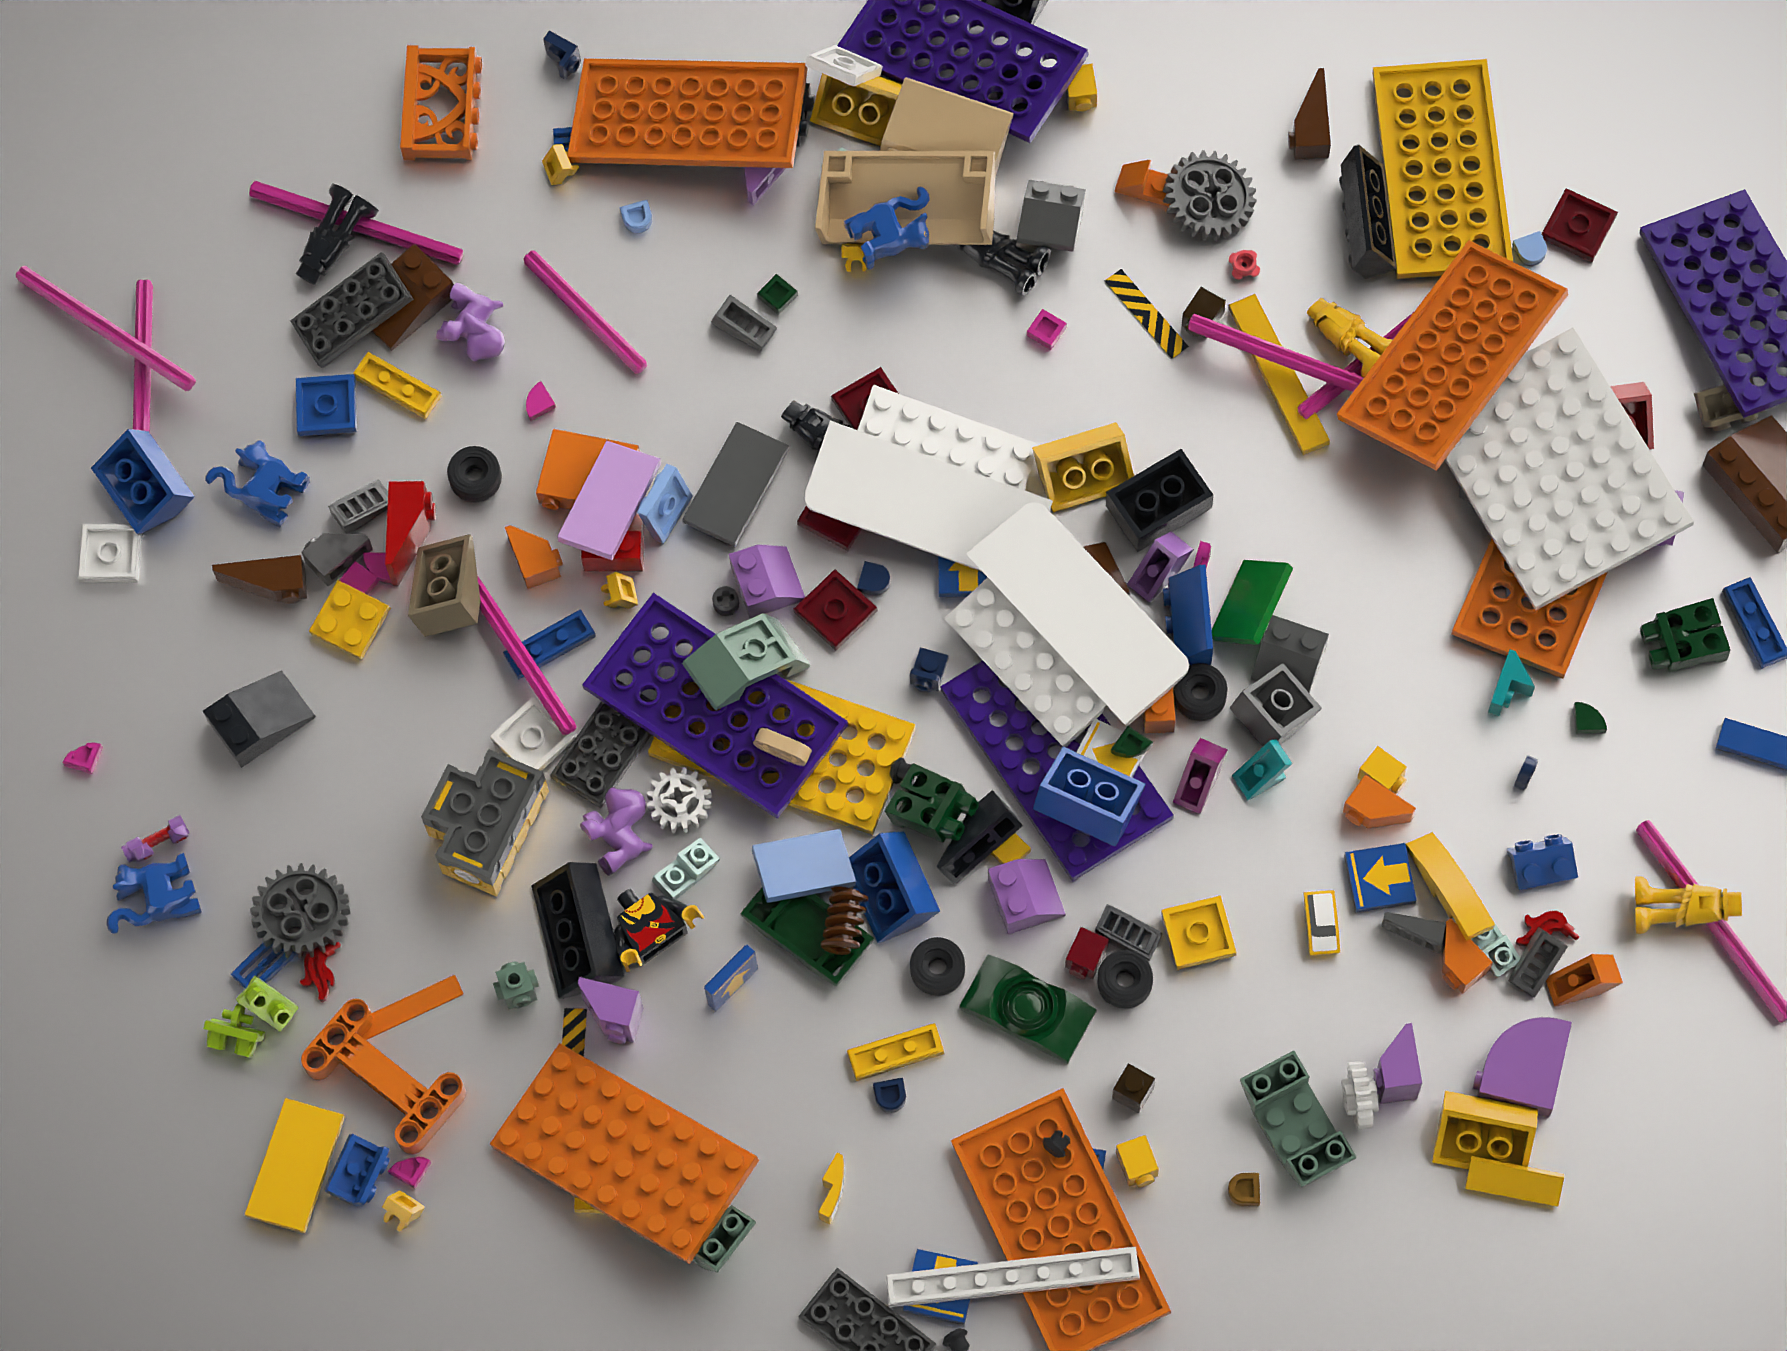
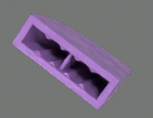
(1526, 1064)

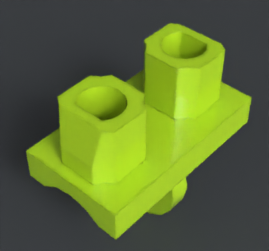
(267, 1003)
(246, 1037)

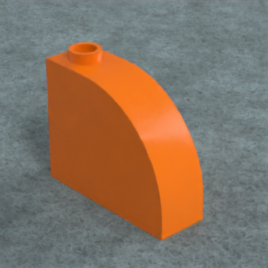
(567, 466)

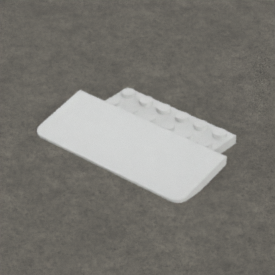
(921, 476)
(1062, 628)

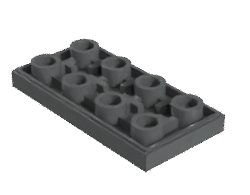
(351, 310)
(735, 484)
(601, 753)
(858, 1320)

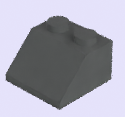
(1051, 215)
(1295, 646)
(1275, 706)

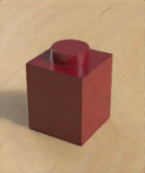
(1086, 954)

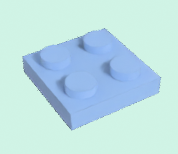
(664, 503)

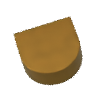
(1245, 1189)

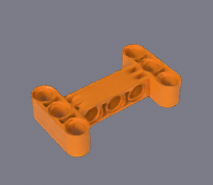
(383, 1076)

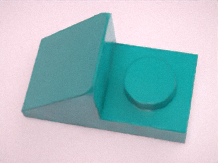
(1512, 679)
(1262, 770)

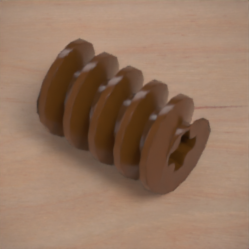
(842, 920)

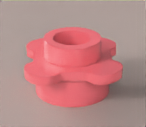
(1244, 256)

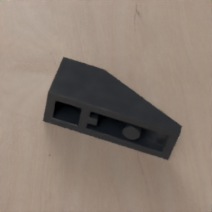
(982, 835)

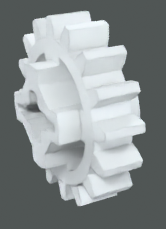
(691, 797)
(1360, 1095)

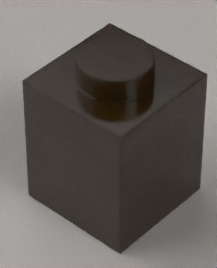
(1205, 305)
(1133, 1088)

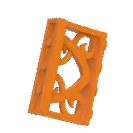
(418, 73)

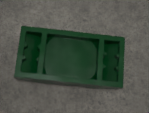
(798, 928)
(1028, 1008)

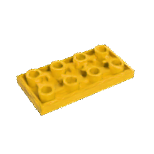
(295, 1165)

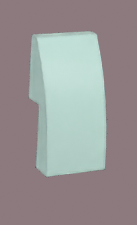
(686, 870)
(1498, 950)

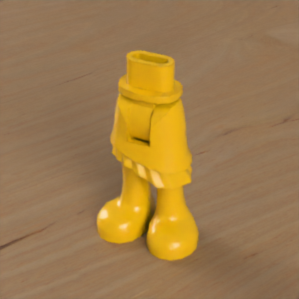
(1345, 329)
(1697, 906)

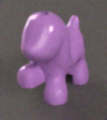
(482, 339)
(624, 810)

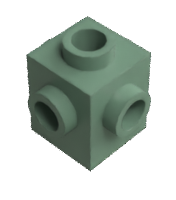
(520, 994)

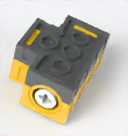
(484, 818)

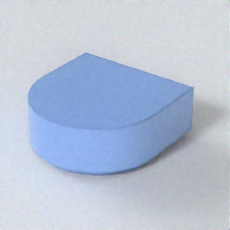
(637, 216)
(1530, 248)

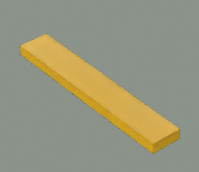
(1280, 379)

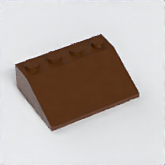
(1754, 475)

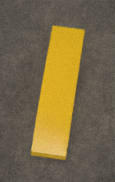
(1450, 885)

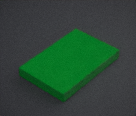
(1251, 601)

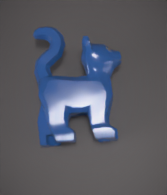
(887, 233)
(262, 488)
(160, 897)

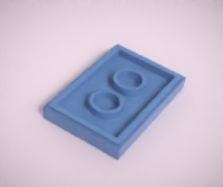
(803, 865)

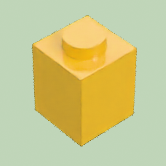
(1082, 90)
(1384, 770)
(1137, 1161)

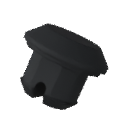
(899, 770)
(1056, 1144)
(957, 1340)

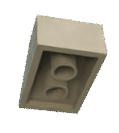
(445, 586)

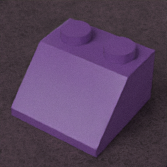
(765, 578)
(1025, 893)
(613, 1008)
(1398, 1069)

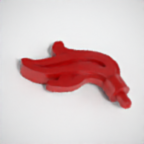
(1550, 922)
(318, 972)

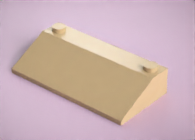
(957, 184)

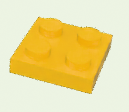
(349, 619)
(1198, 932)

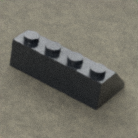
(1367, 214)
(577, 927)

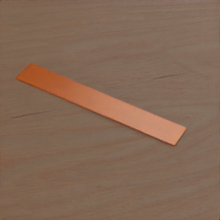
(413, 1005)

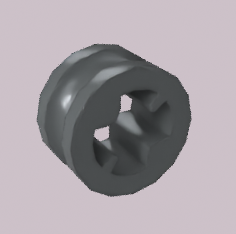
(733, 605)

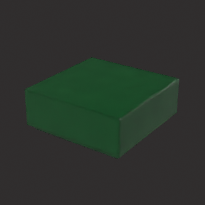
(777, 294)

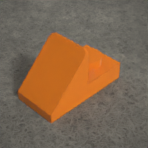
(1141, 182)

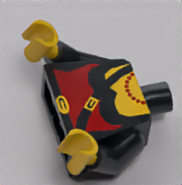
(650, 926)

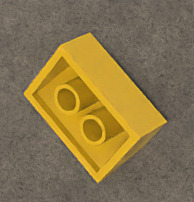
(856, 110)
(1083, 466)
(1483, 1130)

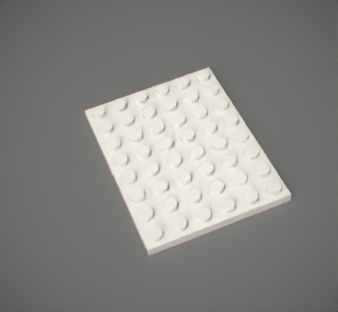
(1563, 474)

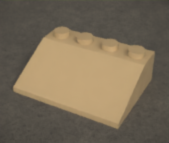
(944, 121)

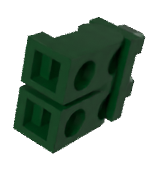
(1686, 637)
(931, 804)

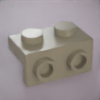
(1718, 408)

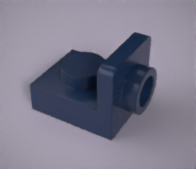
(563, 52)
(928, 670)

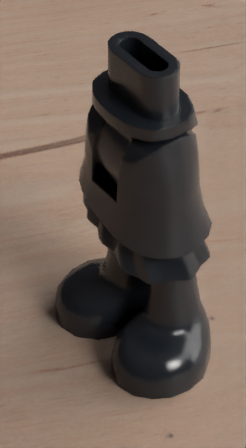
(327, 245)
(1003, 246)
(809, 423)

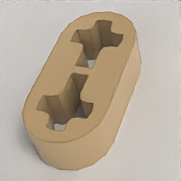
(782, 747)

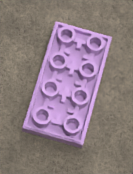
(609, 500)

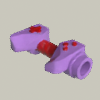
(142, 849)

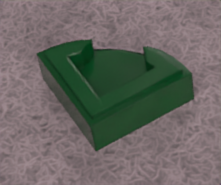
(1588, 719)
(1131, 744)

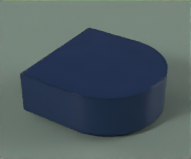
(873, 579)
(1526, 772)
(890, 1094)

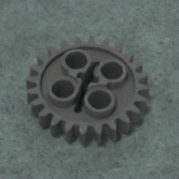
(1233, 194)
(326, 898)

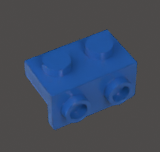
(1543, 861)
(357, 1171)

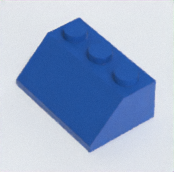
(142, 481)
(1190, 614)
(1088, 796)
(894, 884)

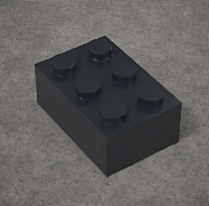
(1159, 500)

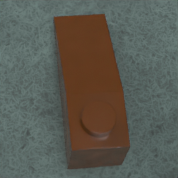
(1311, 126)
(271, 578)

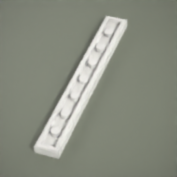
(1012, 1277)

